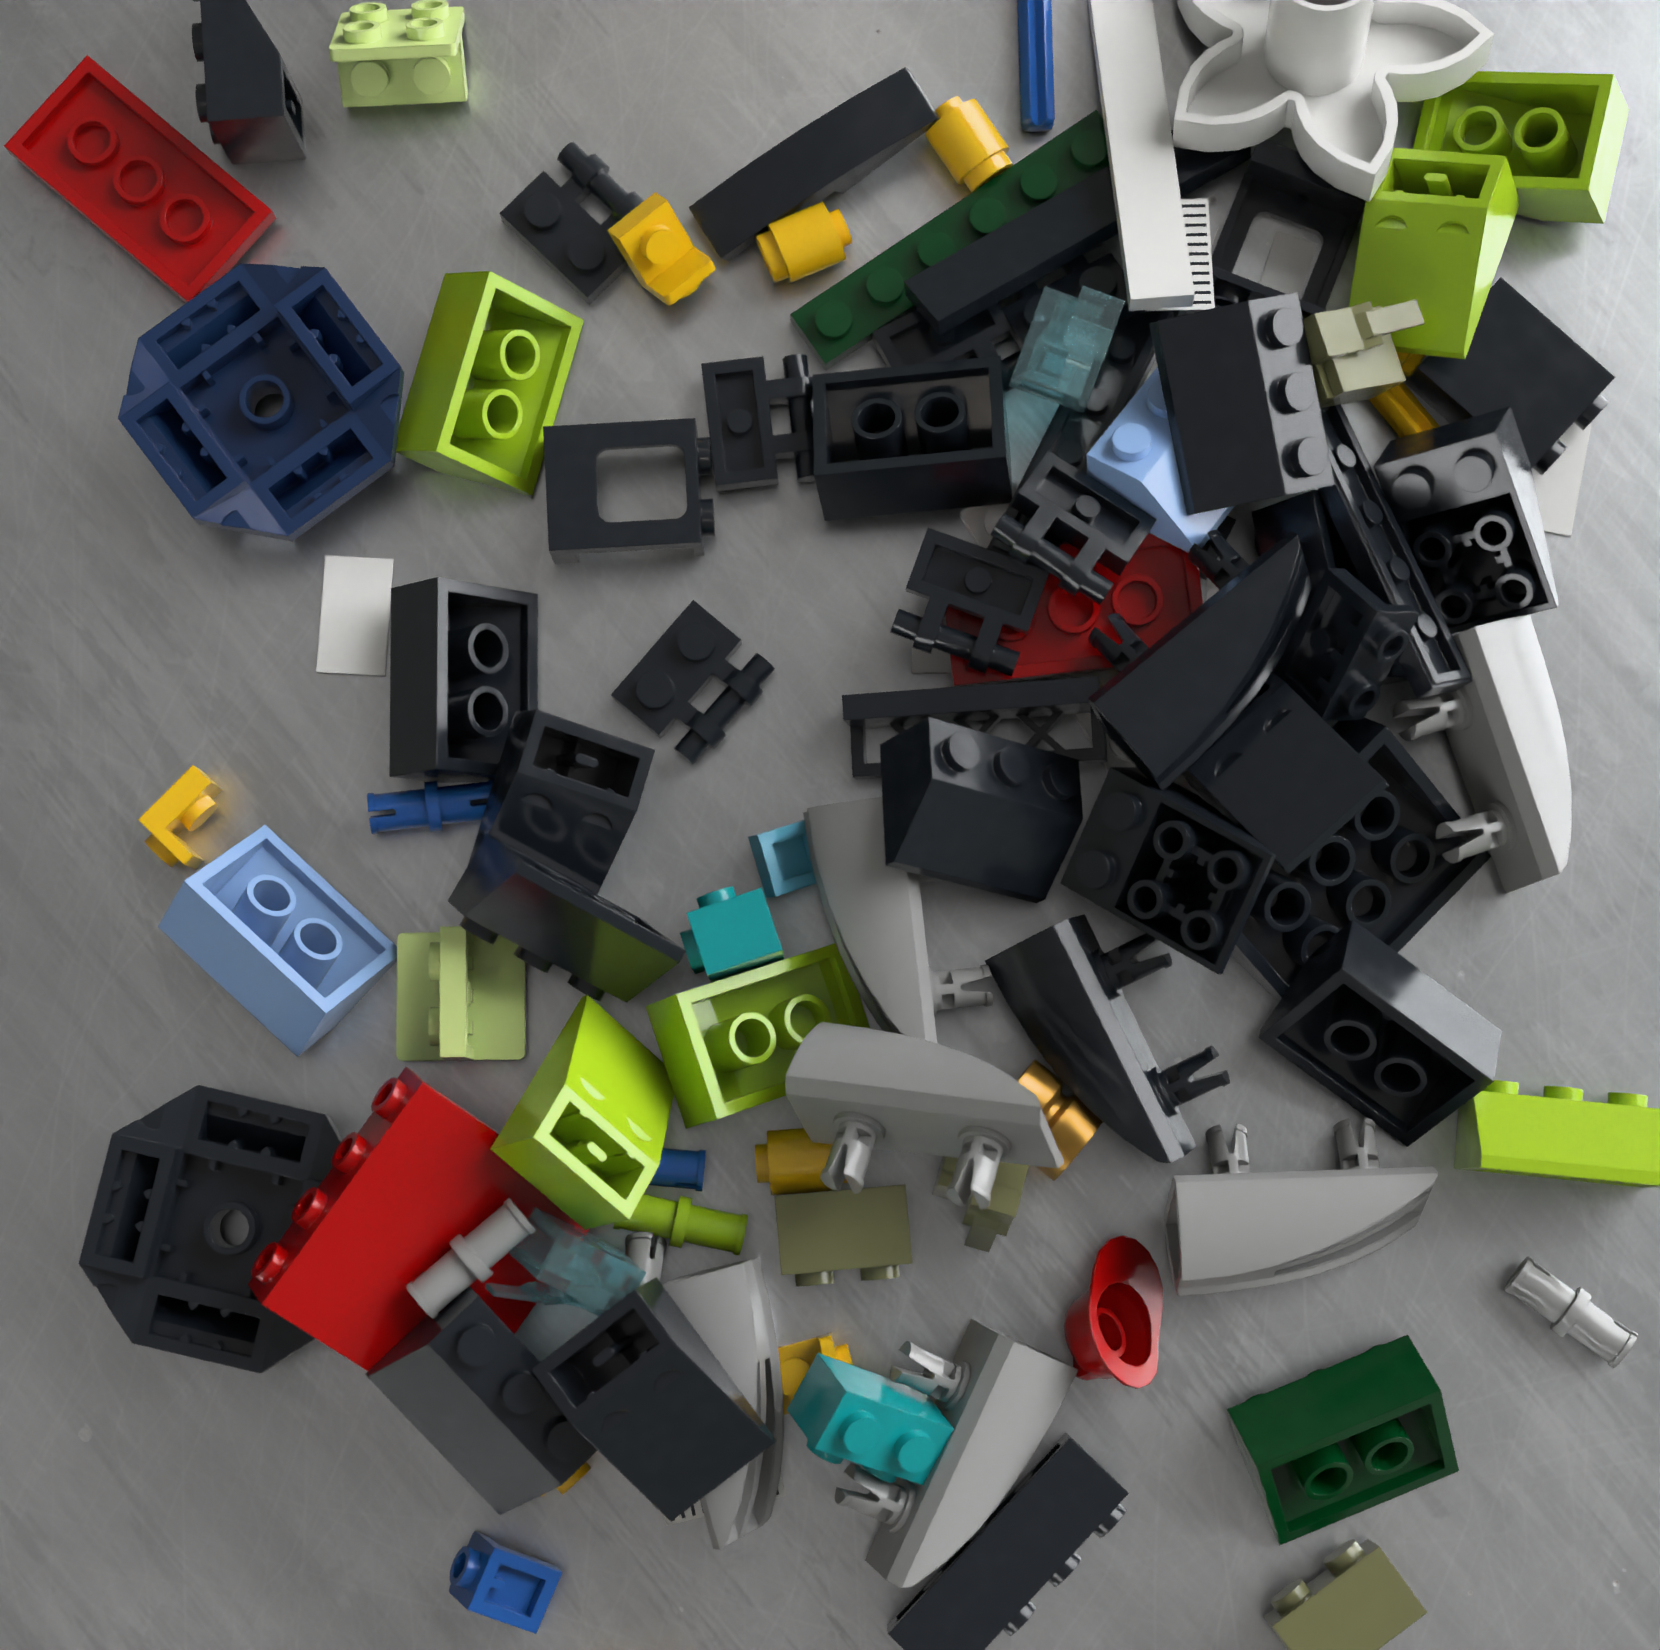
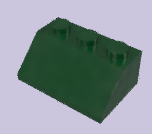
(1344, 1438)

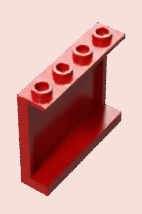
(386, 1216)

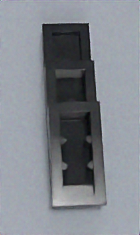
(815, 162)

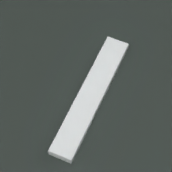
(1141, 155)

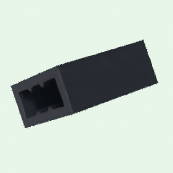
(1518, 363)

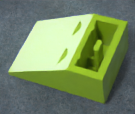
(1438, 240)
(591, 1120)

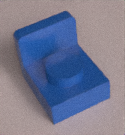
(502, 1583)

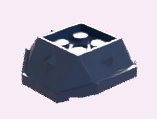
(251, 338)

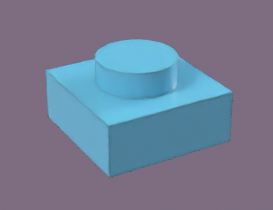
(783, 859)

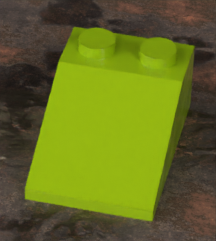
(1553, 129)
(738, 1035)

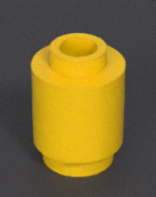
(968, 143)
(804, 243)
(791, 1162)

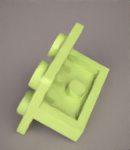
(400, 54)
(459, 998)

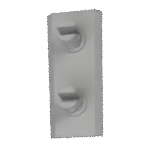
(1507, 751)
(880, 921)
(913, 1097)
(1285, 1226)
(736, 1323)
(1000, 1406)

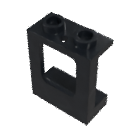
(1287, 189)
(573, 489)

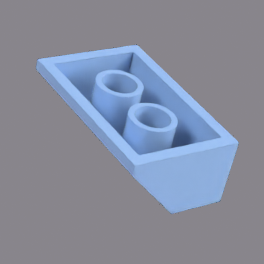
(1140, 465)
(278, 938)

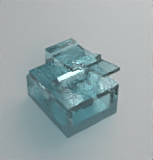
(1066, 346)
(572, 1265)

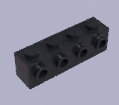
(1013, 1554)

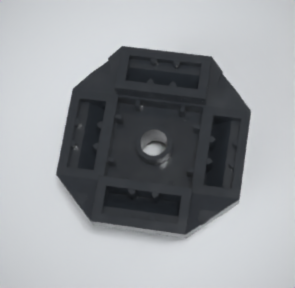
(159, 1216)

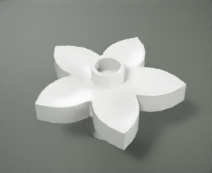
(1324, 74)

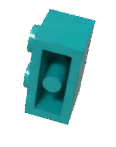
(731, 934)
(869, 1421)

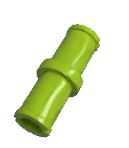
(687, 1223)

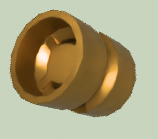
(1067, 1117)

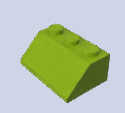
(488, 382)
(1560, 1136)

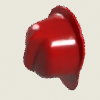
(1118, 1320)

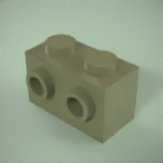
(843, 1232)
(1347, 1607)

